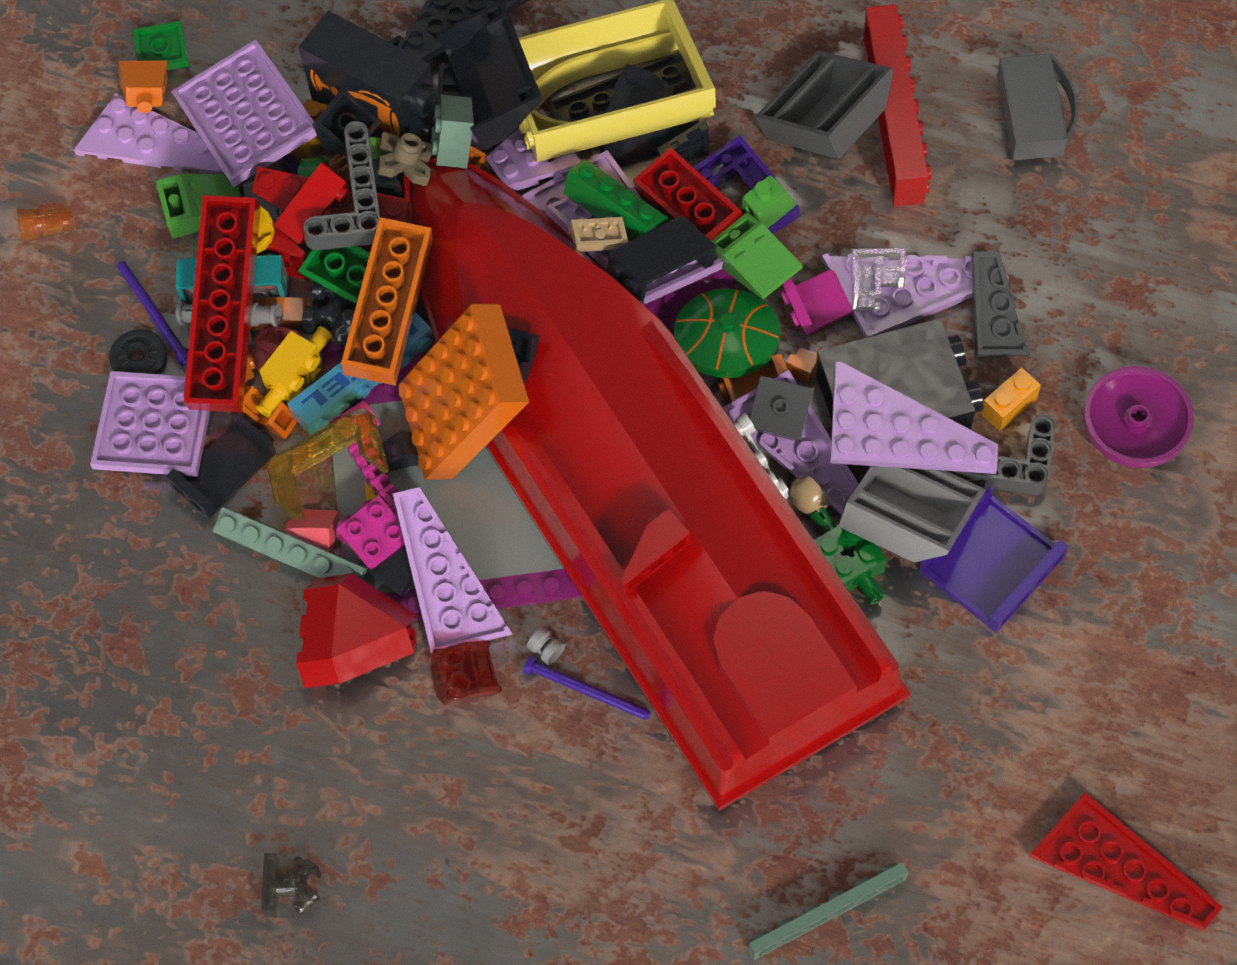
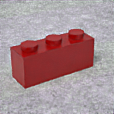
(312, 200)

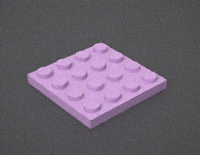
(148, 426)

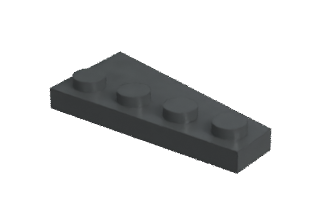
(995, 315)

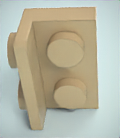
(597, 233)

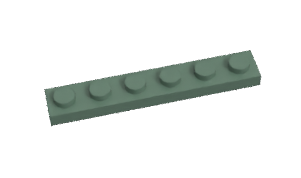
(283, 546)
(817, 915)

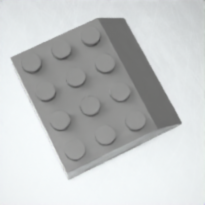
(911, 510)

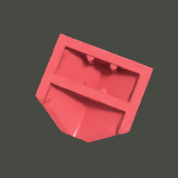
(267, 342)
(316, 528)

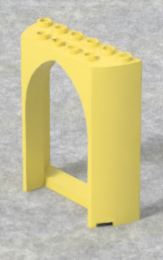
(603, 46)

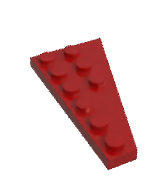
(281, 188)
(1111, 856)

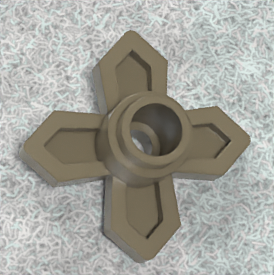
(404, 155)

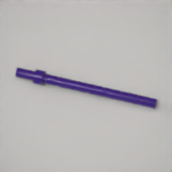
(181, 353)

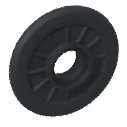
(136, 340)

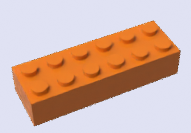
(387, 301)

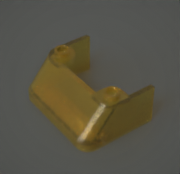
(353, 427)

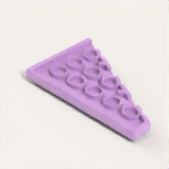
(929, 287)

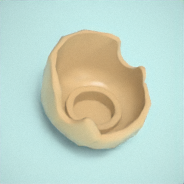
(808, 495)

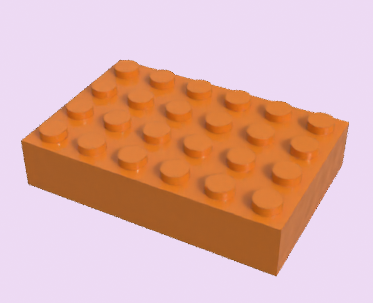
(463, 392)

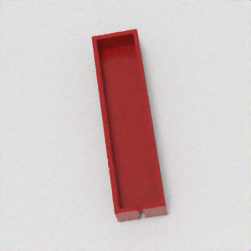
(898, 122)

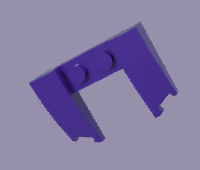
(740, 160)

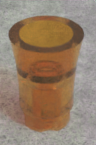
(44, 222)

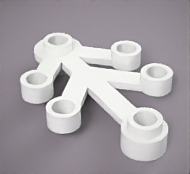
(746, 428)

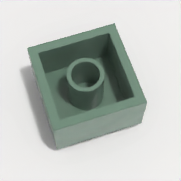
(452, 131)

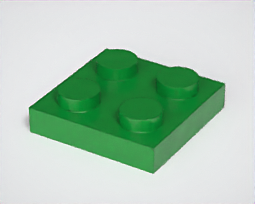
(162, 43)

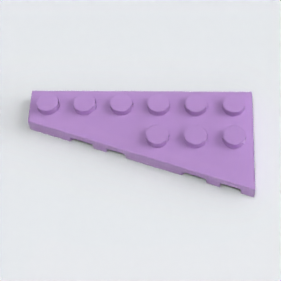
(804, 458)
(447, 589)

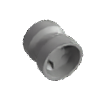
(546, 645)

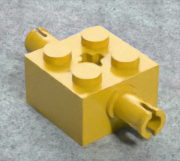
(292, 369)

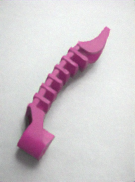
(378, 481)

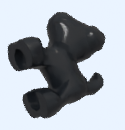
(329, 312)

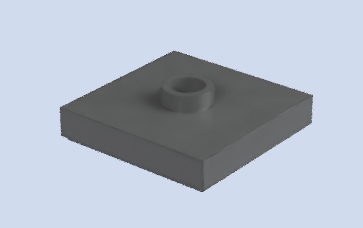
(780, 408)

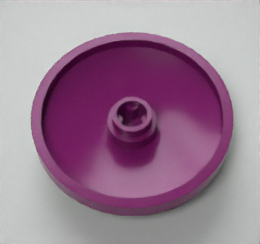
(1138, 416)

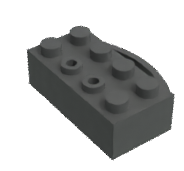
(1035, 106)

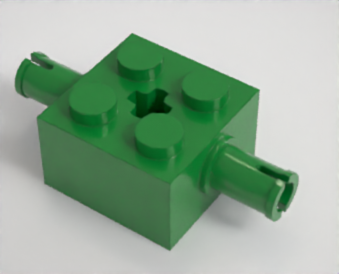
(866, 558)

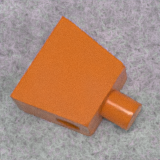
(143, 83)

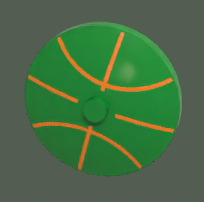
(728, 332)

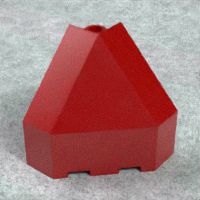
(350, 630)

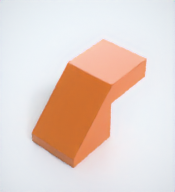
(292, 311)
(280, 421)

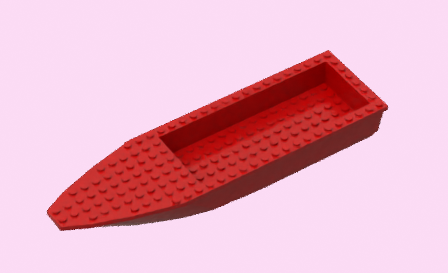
(746, 629)

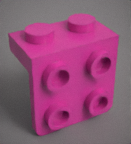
(817, 301)
(372, 532)

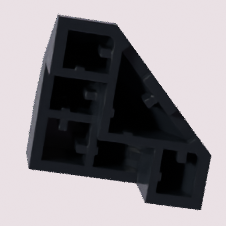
(635, 88)

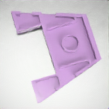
(518, 167)

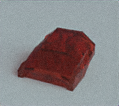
(463, 672)

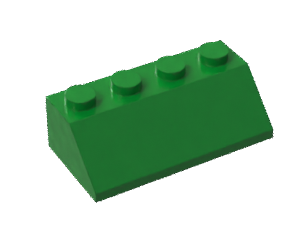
(609, 198)
(338, 270)

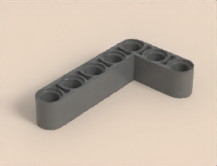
(361, 194)
(1020, 468)

